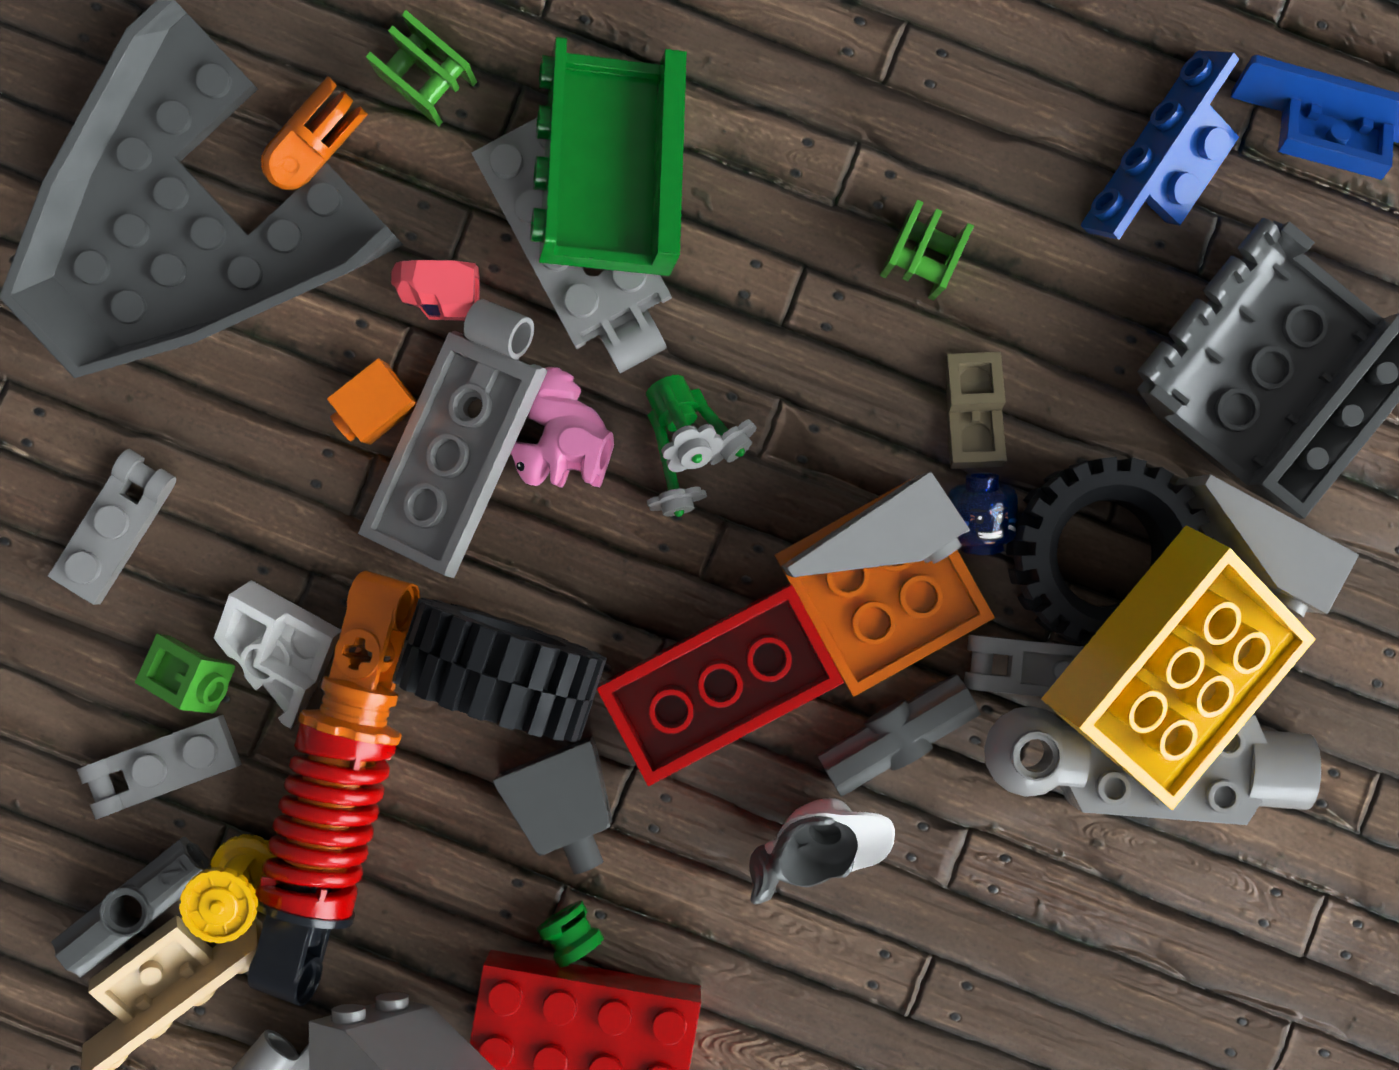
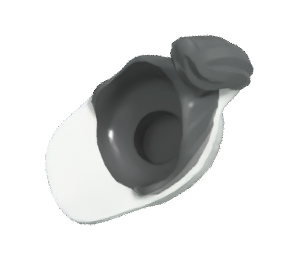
(819, 844)

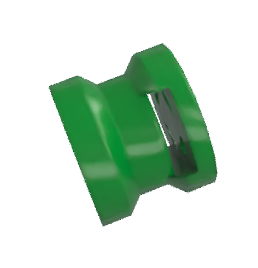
(570, 934)

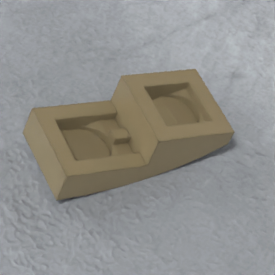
(975, 410)

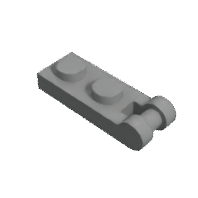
(112, 528)
(1030, 667)
(161, 766)

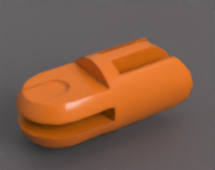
(298, 151)

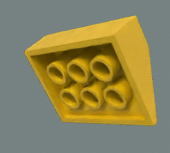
(1180, 665)

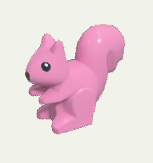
(571, 436)

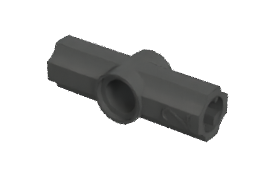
(898, 734)
(109, 924)

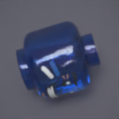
(988, 511)

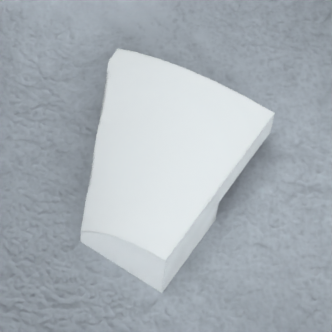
(276, 646)

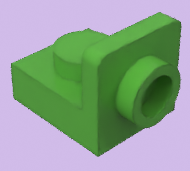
(184, 675)

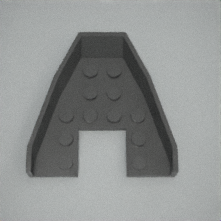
(133, 248)

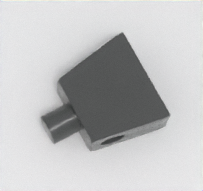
(560, 802)

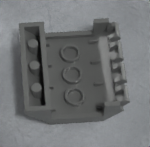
(1276, 371)

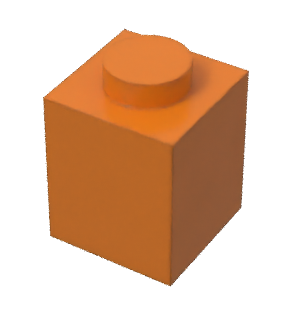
(371, 403)

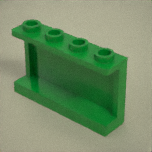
(610, 162)

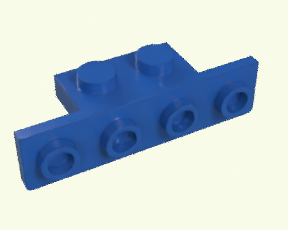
(1325, 115)
(1172, 154)

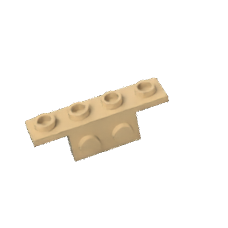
(158, 984)

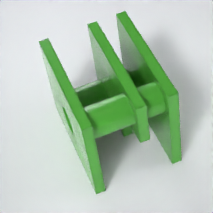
(412, 51)
(926, 236)

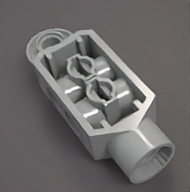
(1249, 773)

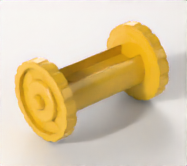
(222, 900)

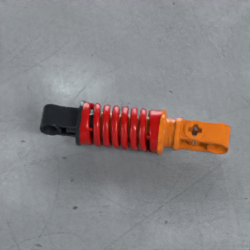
(335, 794)

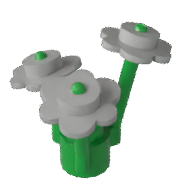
(691, 448)

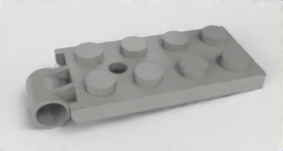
(587, 305)
(453, 461)

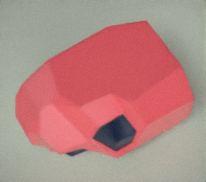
(438, 287)

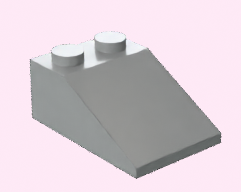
(901, 528)
(1287, 556)
(389, 1037)

